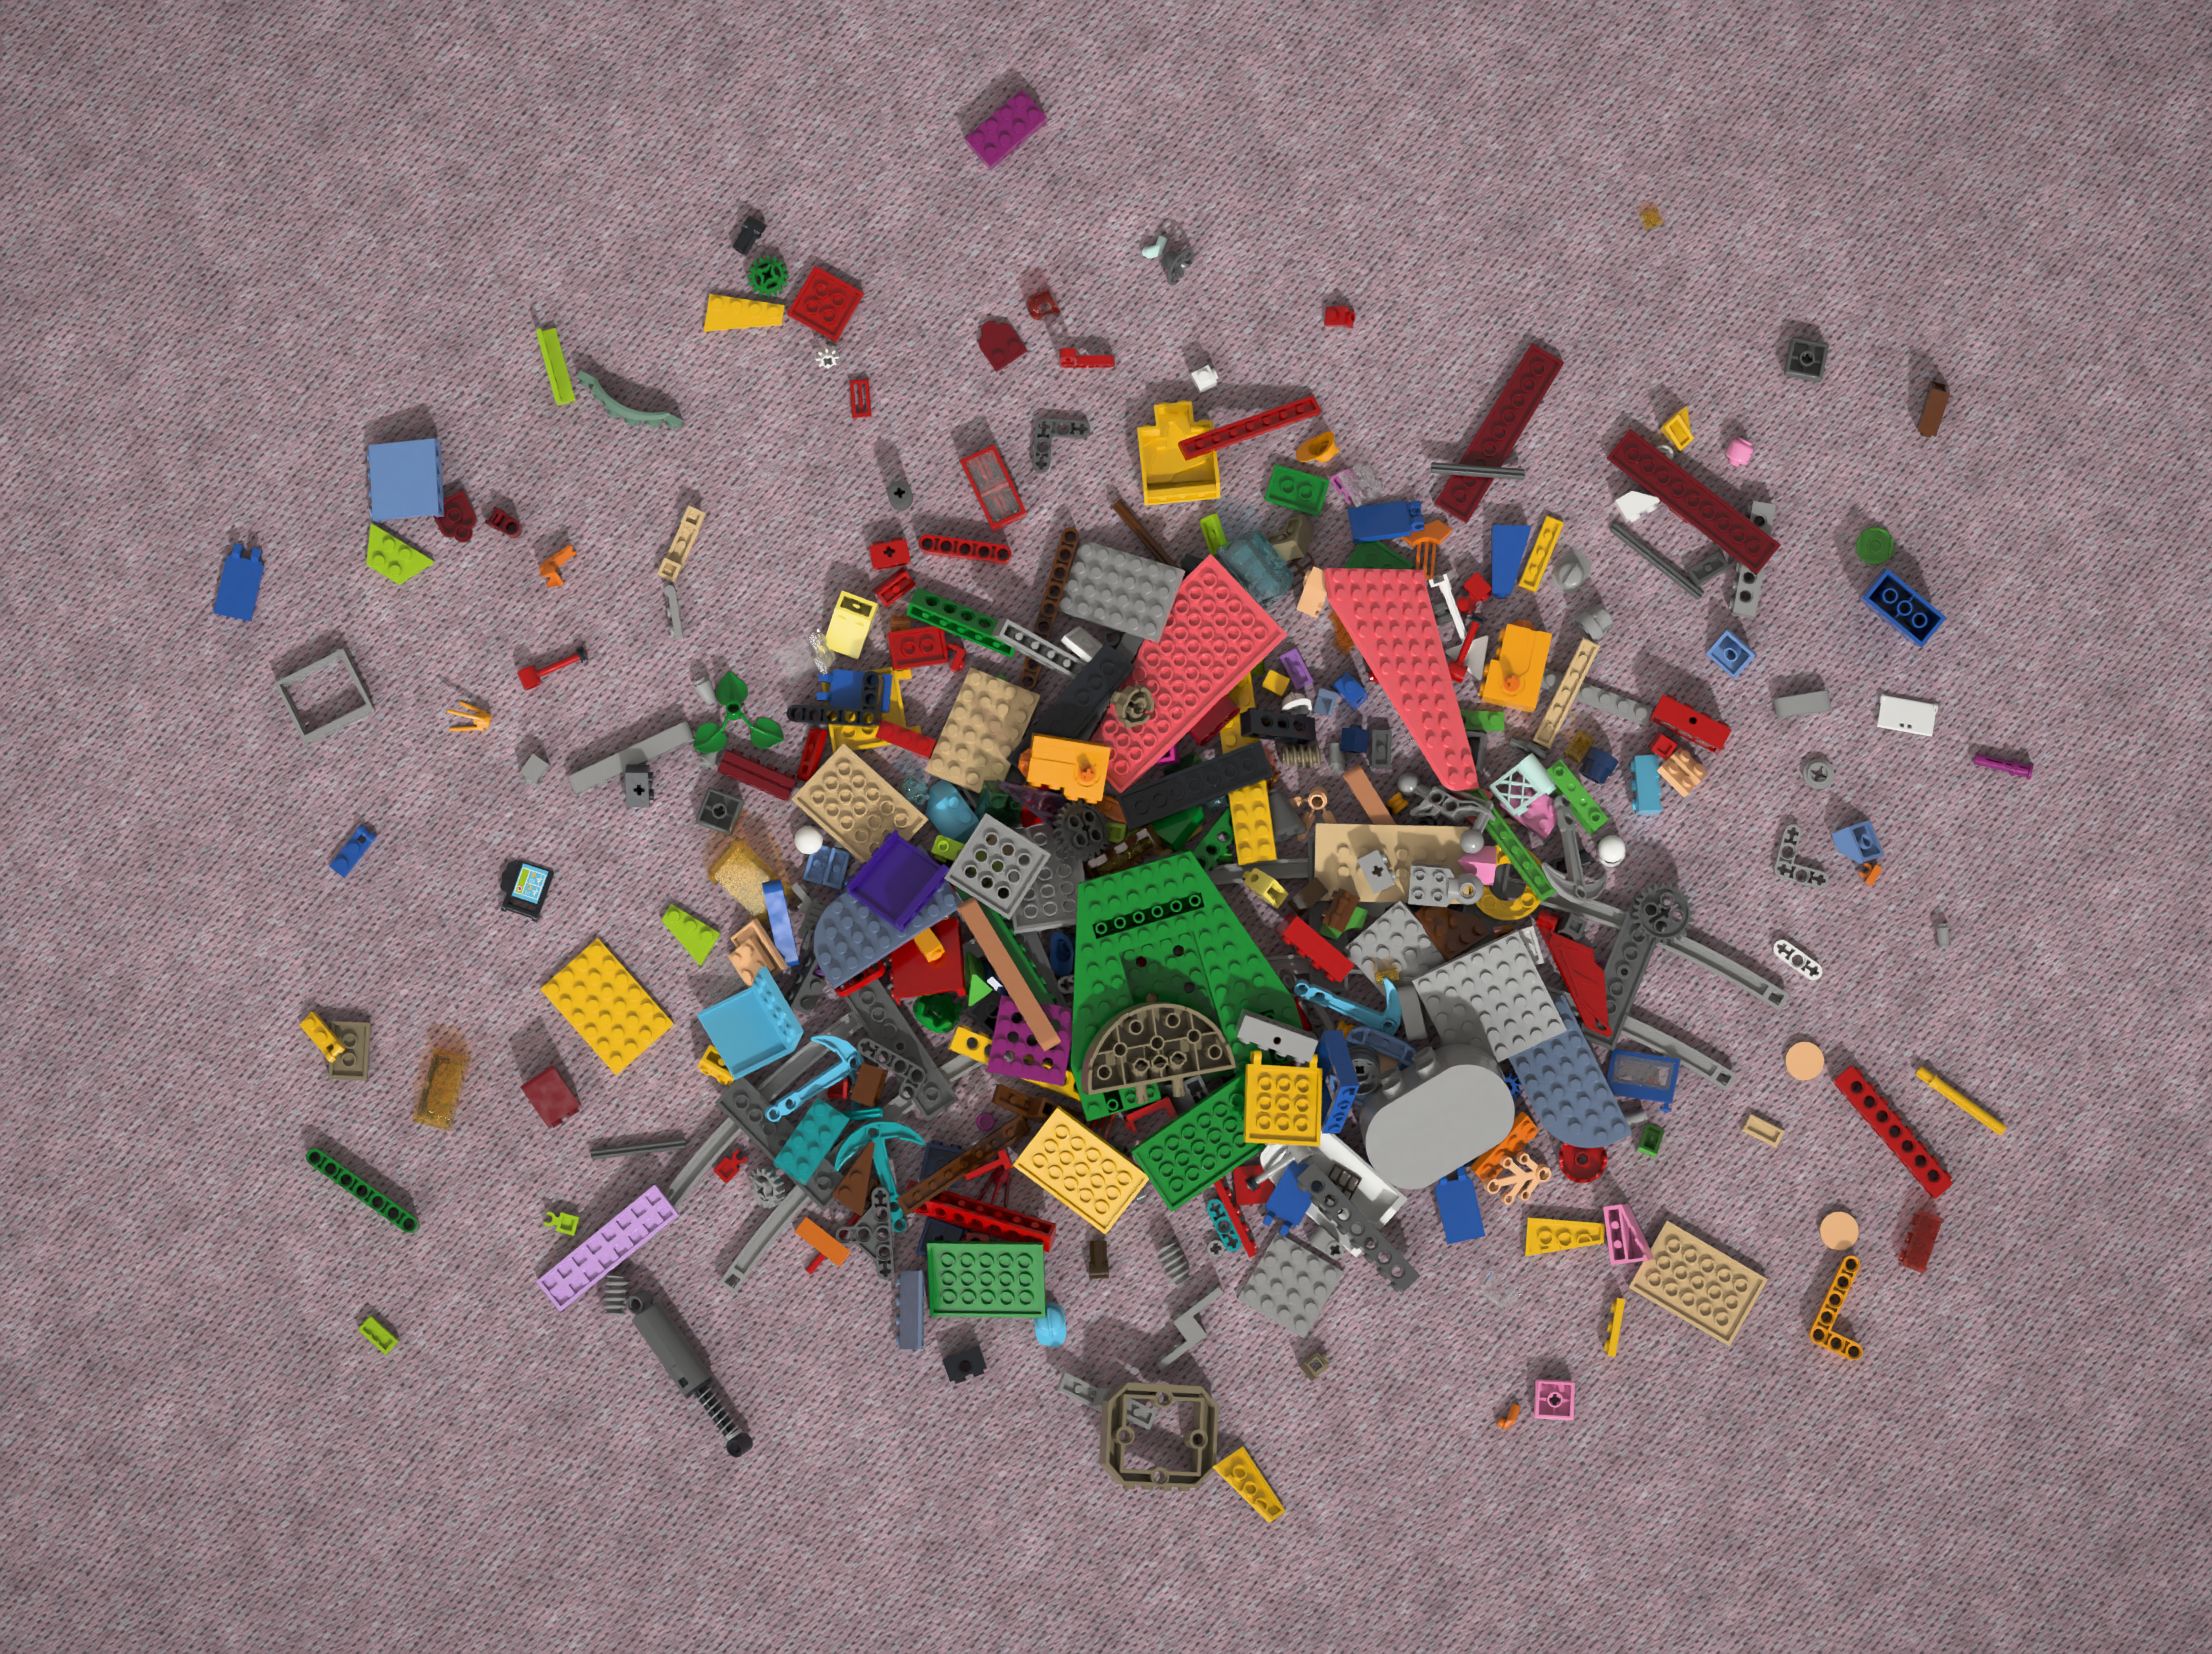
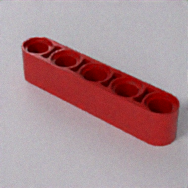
(957, 543)

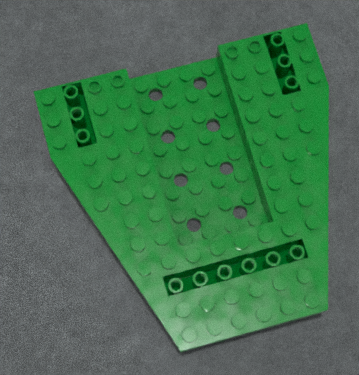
(1147, 915)

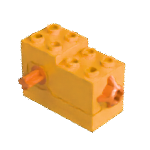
(1517, 667)
(1066, 763)

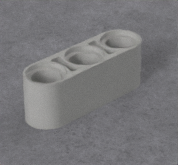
(1802, 704)
(1412, 1013)

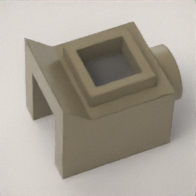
(1314, 1365)

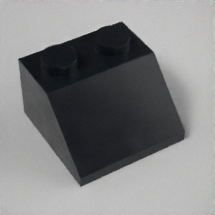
(986, 1011)

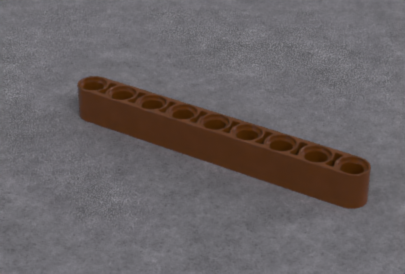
(1054, 601)

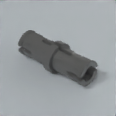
(1528, 746)

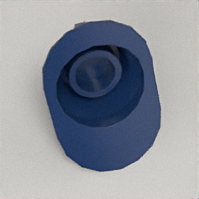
(1062, 953)

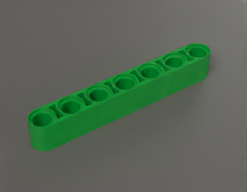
(354, 1186)

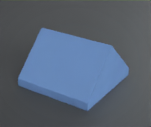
(1731, 653)

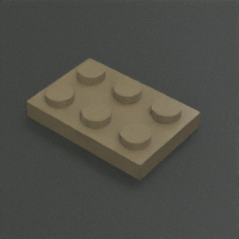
(354, 1060)

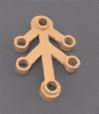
(1519, 1179)

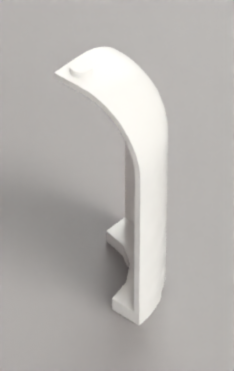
(1373, 1196)

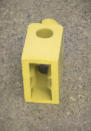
(1260, 883)

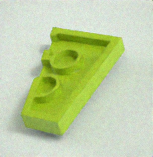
(691, 933)

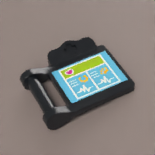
(526, 884)

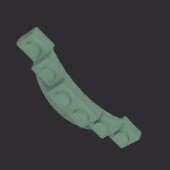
(631, 416)

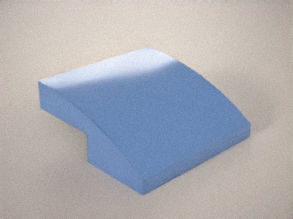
(827, 867)

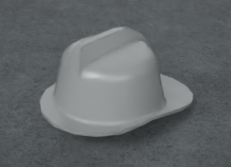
(1571, 572)

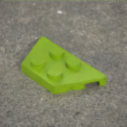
(393, 557)

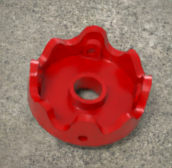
(1584, 1173)

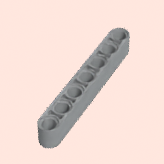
(634, 755)

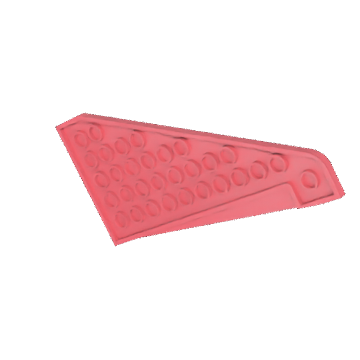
(1399, 639)

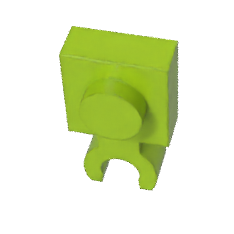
(565, 1223)

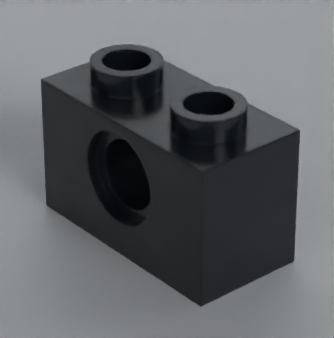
(953, 1369)

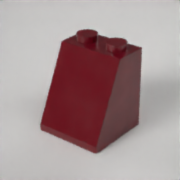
(551, 1097)

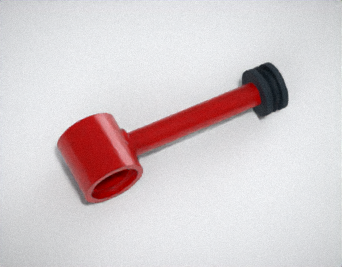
(1457, 668)
(531, 677)

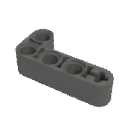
(891, 1065)

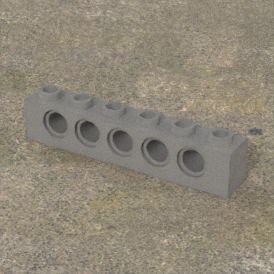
(1749, 608)
(1038, 649)

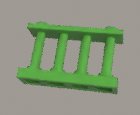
(1582, 804)

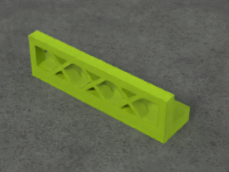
(555, 366)

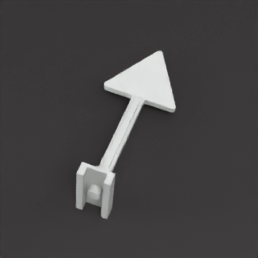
(1477, 652)

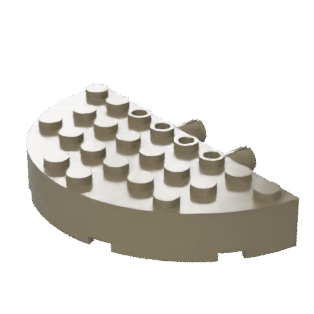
(1152, 1046)

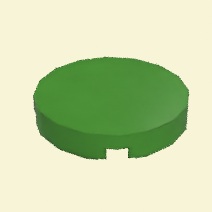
(1869, 546)

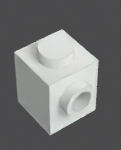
(1204, 379)

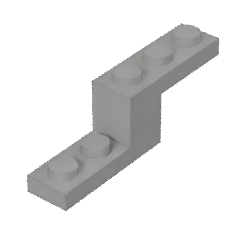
(1189, 1327)
(1093, 1396)

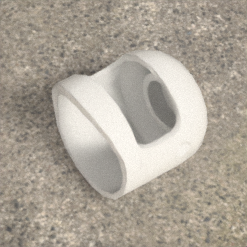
(1611, 850)

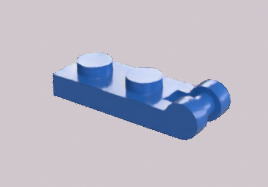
(352, 851)

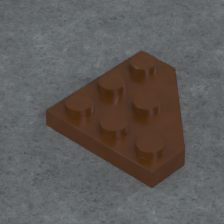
(1451, 930)

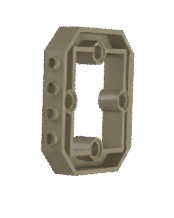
(1114, 1421)

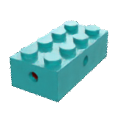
(811, 1141)

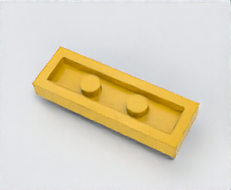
(1614, 1327)

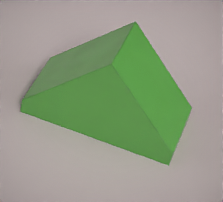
(1650, 1140)

